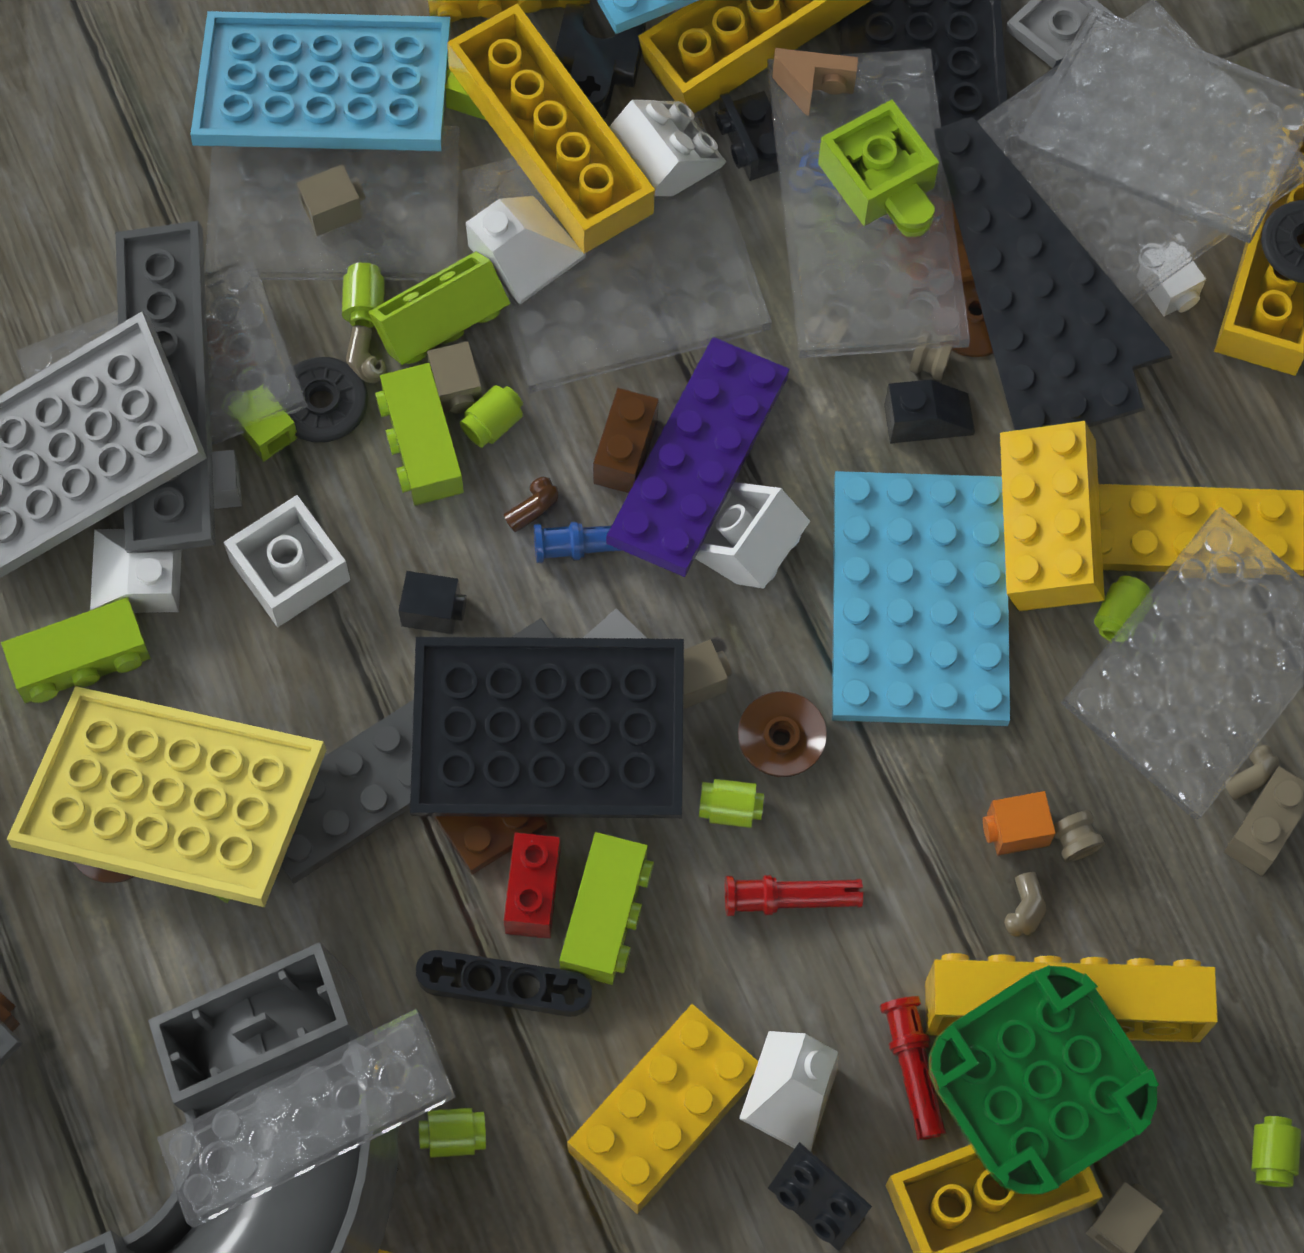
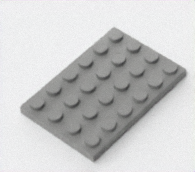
(89, 439)

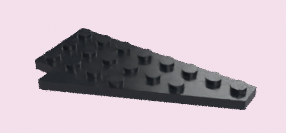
(1050, 311)

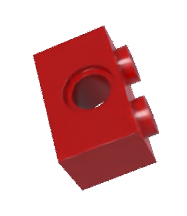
(532, 885)

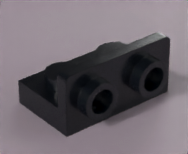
(751, 133)

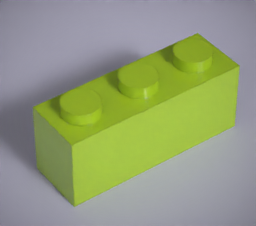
(439, 308)
(419, 434)
(76, 651)
(606, 908)

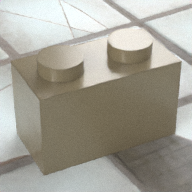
(1268, 822)

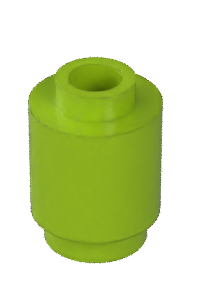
(362, 292)
(492, 415)
(1119, 604)
(731, 803)
(452, 1132)
(1276, 1152)

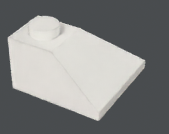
(522, 244)
(146, 578)
(791, 1087)

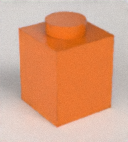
(1019, 823)

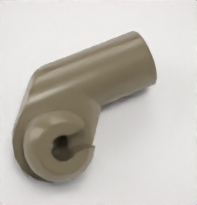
(360, 358)
(1256, 776)
(1031, 908)

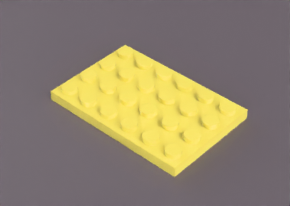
(168, 795)

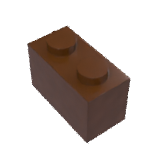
(625, 440)

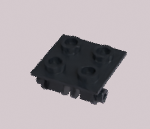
(819, 1197)

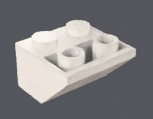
(667, 144)

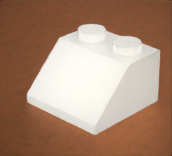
(752, 534)

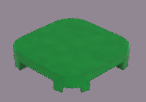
(1042, 1080)

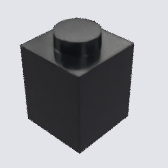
(431, 602)

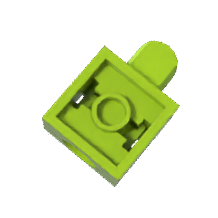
(882, 169)

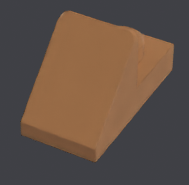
(807, 71)

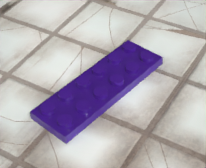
(697, 457)

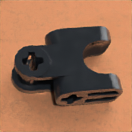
(598, 62)

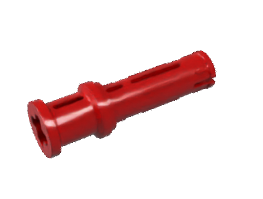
(770, 894)
(910, 1046)

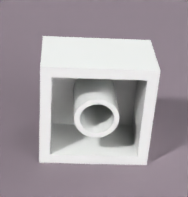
(287, 561)

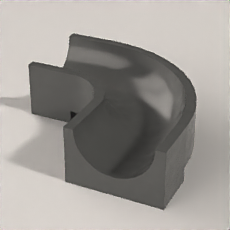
(235, 1044)

